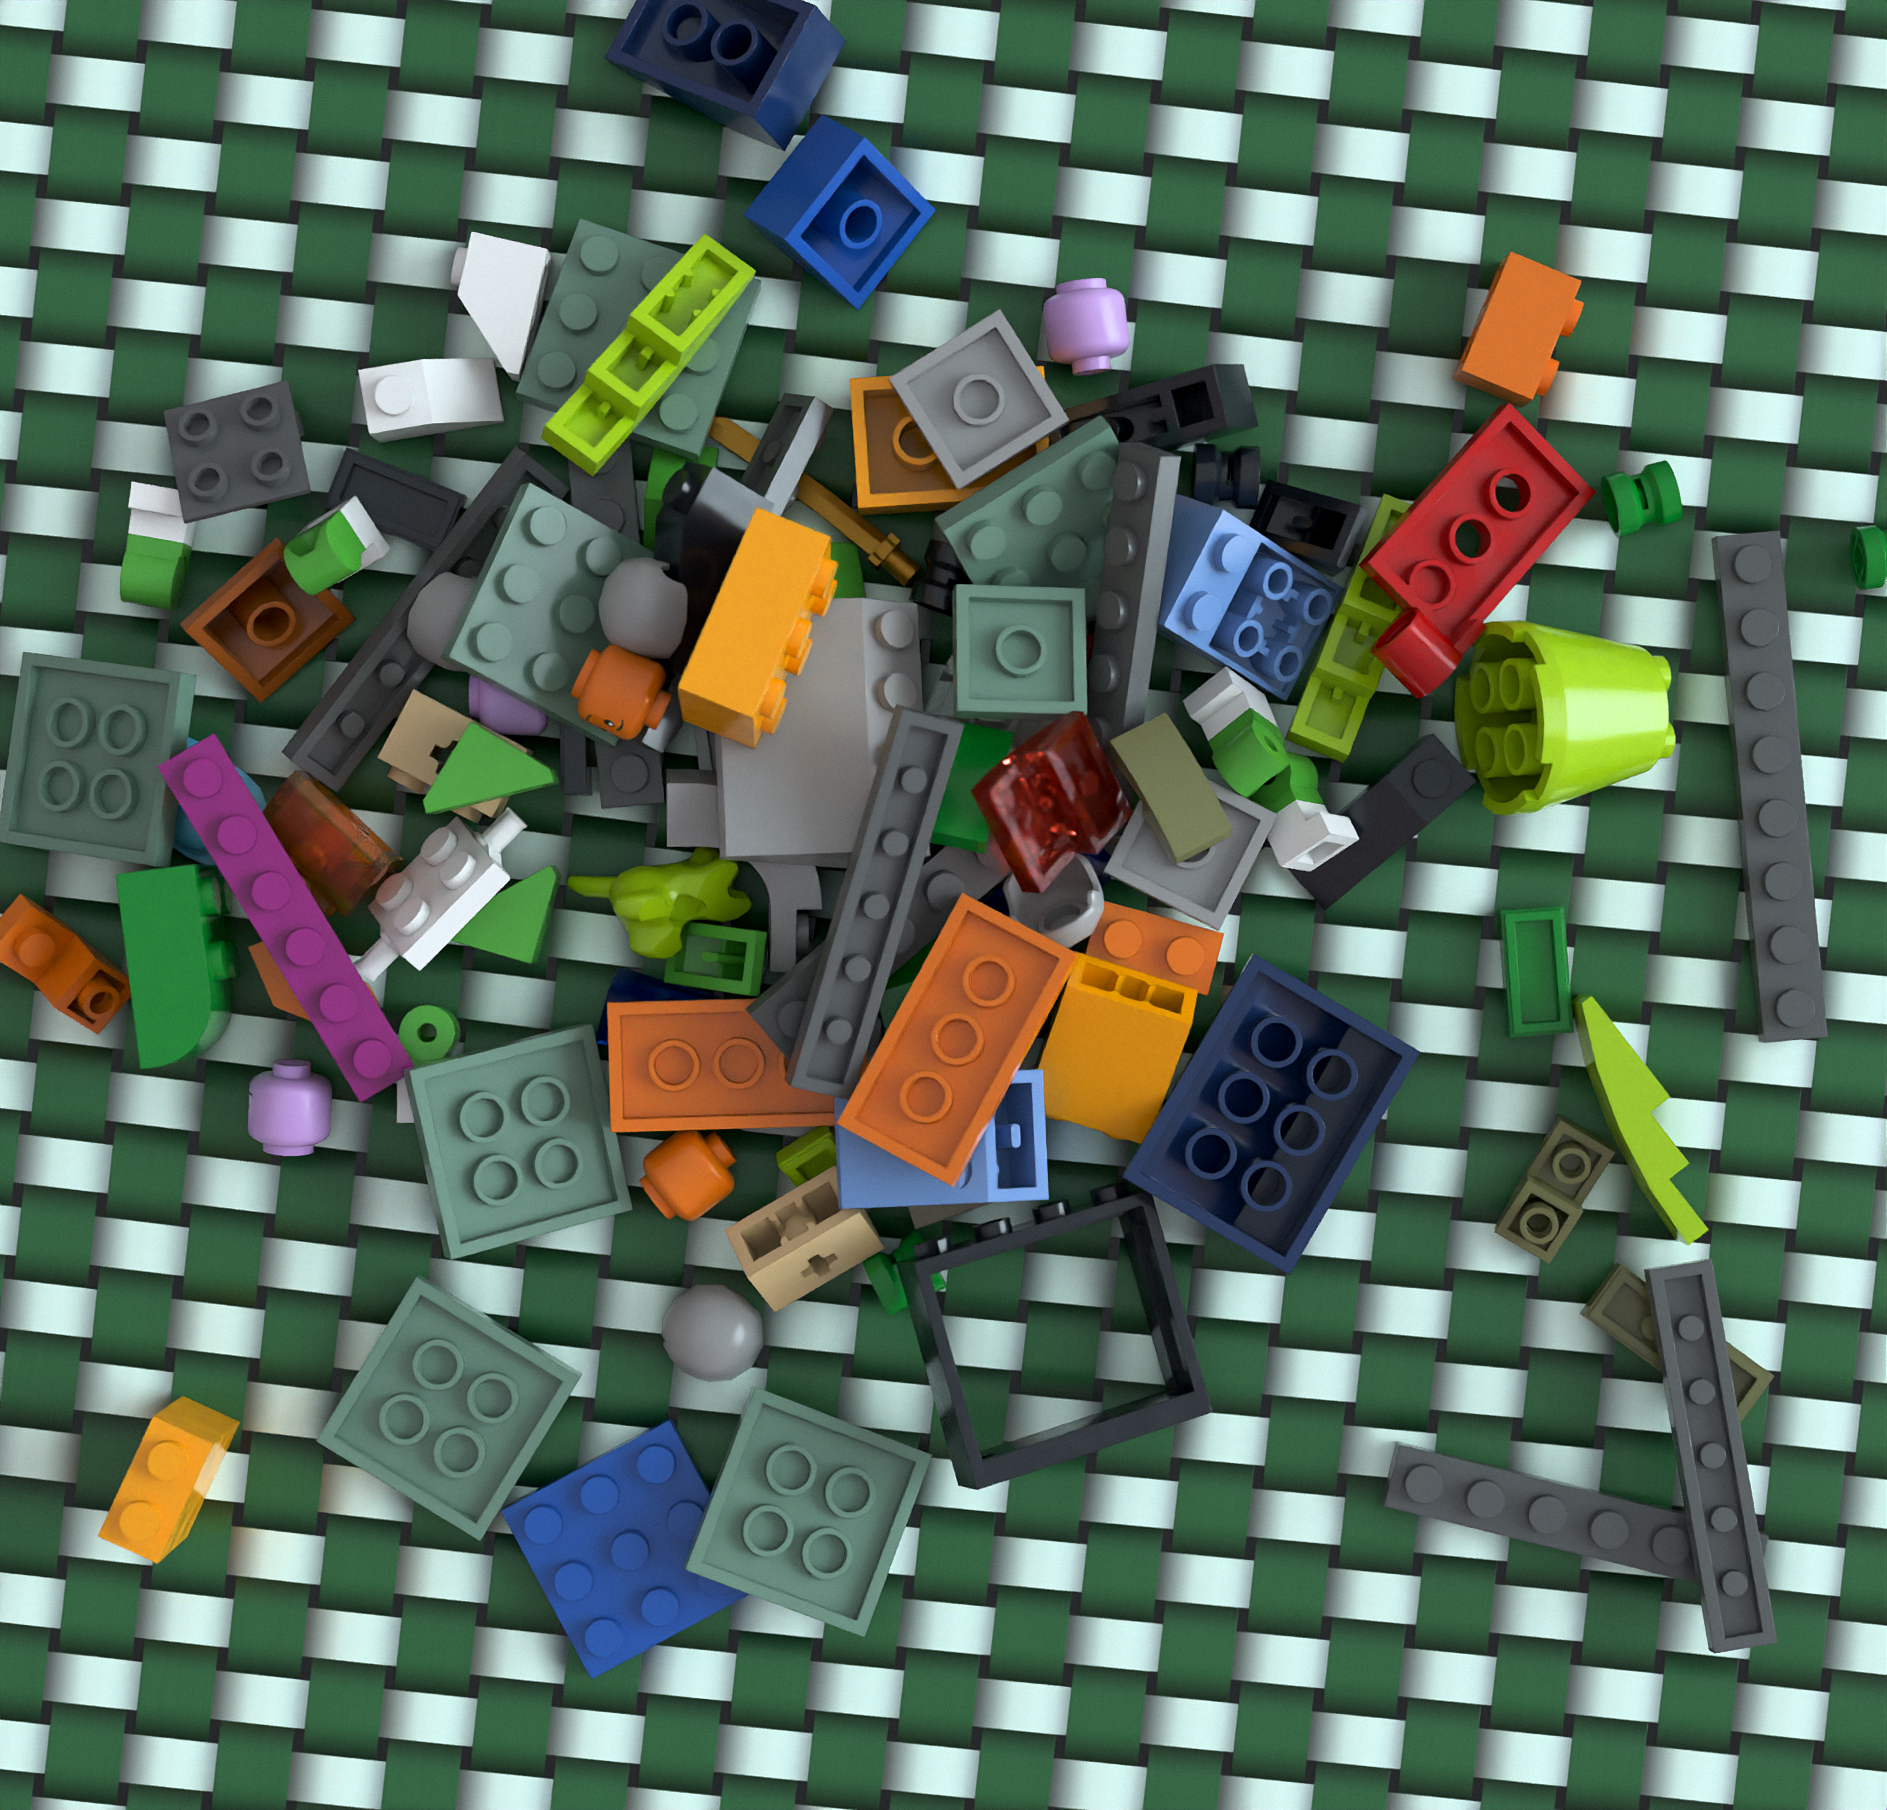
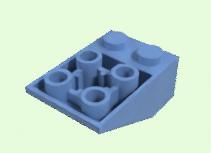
(1241, 598)
(1003, 1167)

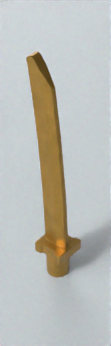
(882, 549)

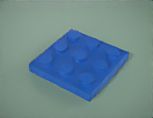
(615, 1545)

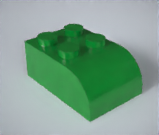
(177, 959)

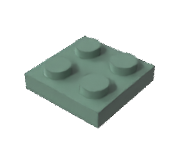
(1018, 652)

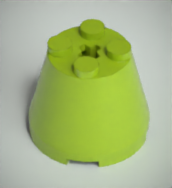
(1558, 714)

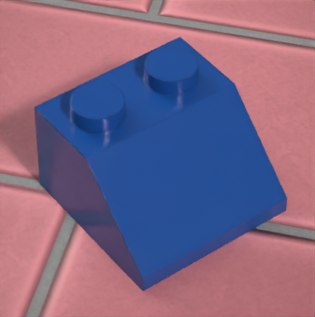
(840, 210)

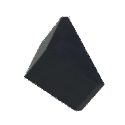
(1309, 525)

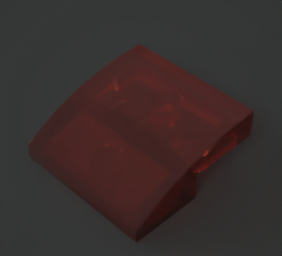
(1052, 801)

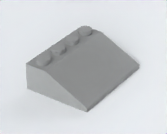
(810, 781)

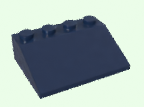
(1270, 1113)

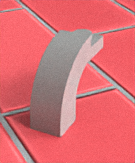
(790, 887)

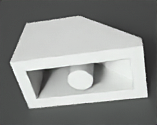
(504, 294)
(430, 397)

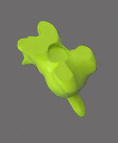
(662, 898)

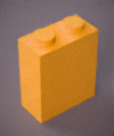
(1113, 1047)
(168, 1479)

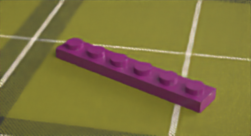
(286, 917)

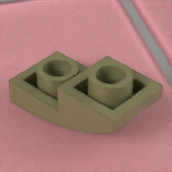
(1172, 788)
(1554, 1188)

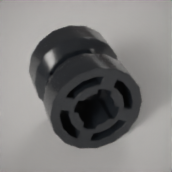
(1211, 470)
(939, 579)

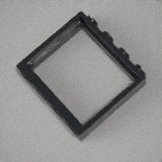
(1185, 1386)

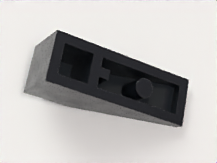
(1174, 410)
(699, 538)
(1389, 816)

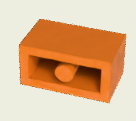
(1519, 330)
(1156, 946)

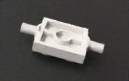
(438, 892)

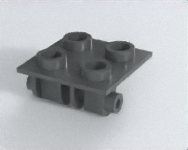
(237, 451)

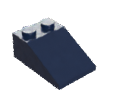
(732, 59)

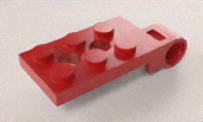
(1439, 587)

